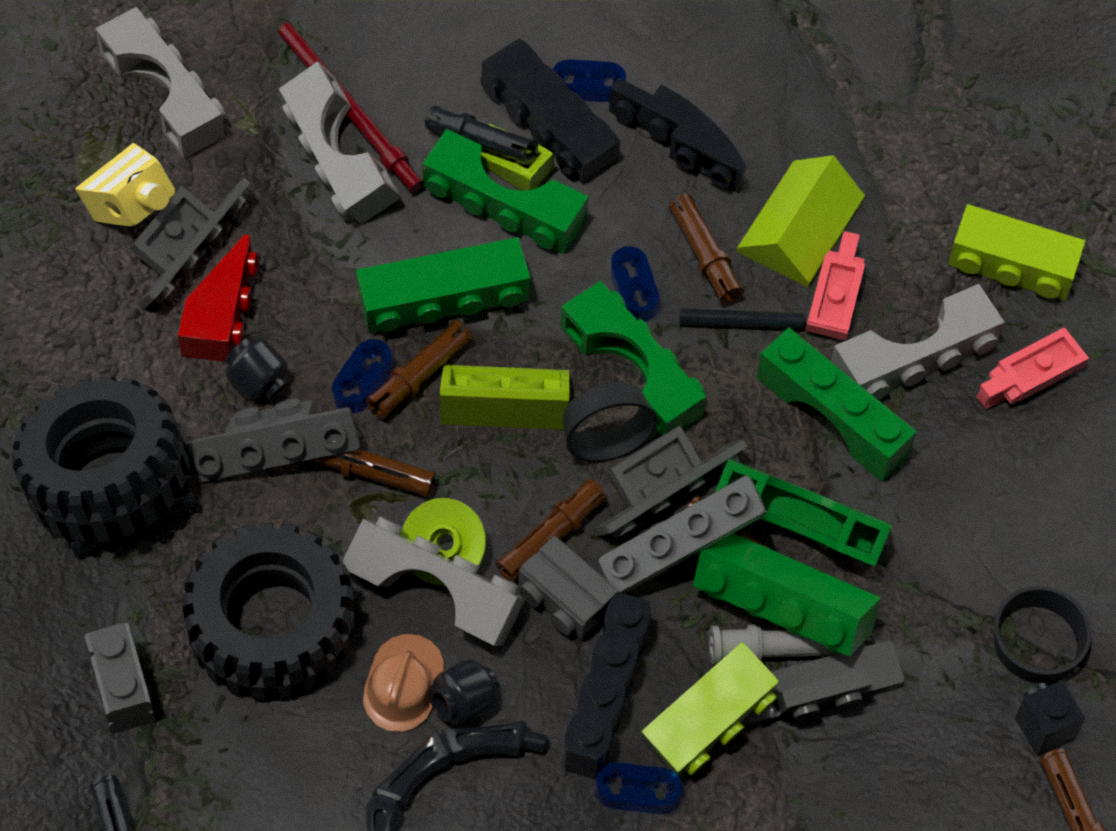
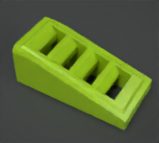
(514, 173)

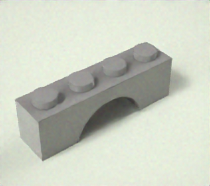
(137, 50)
(318, 107)
(965, 327)
(481, 605)

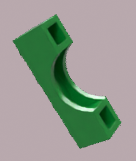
(545, 214)
(602, 324)
(870, 429)
(813, 514)

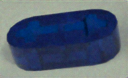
(590, 77)
(642, 282)
(355, 371)
(640, 779)

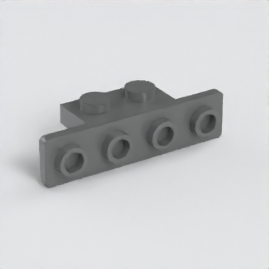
(177, 232)
(271, 439)
(658, 472)
(683, 535)
(831, 680)

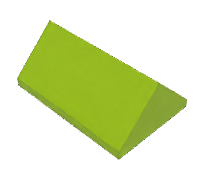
(803, 218)
(503, 397)

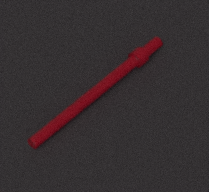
(391, 156)

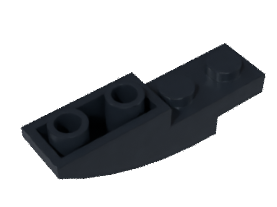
(693, 136)

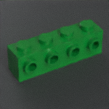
(443, 285)
(787, 593)

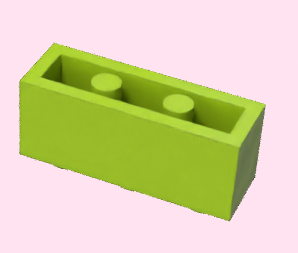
(1016, 252)
(711, 711)

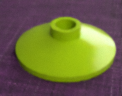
(451, 517)

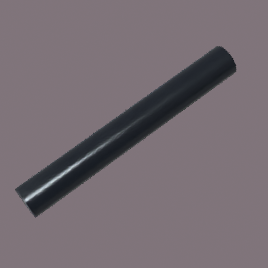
(737, 318)

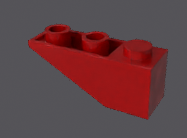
(214, 309)

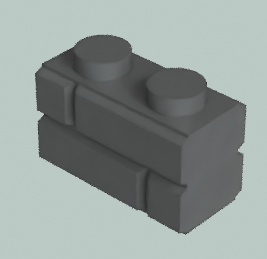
(566, 589)
(119, 677)

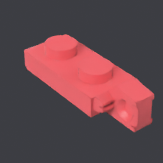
(837, 290)
(1033, 369)

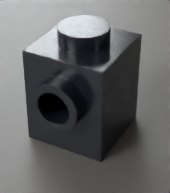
(1049, 716)

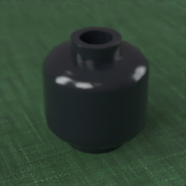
(256, 369)
(464, 692)

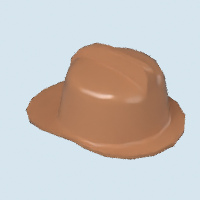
(401, 682)

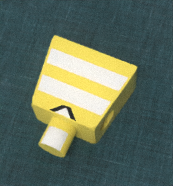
(126, 188)

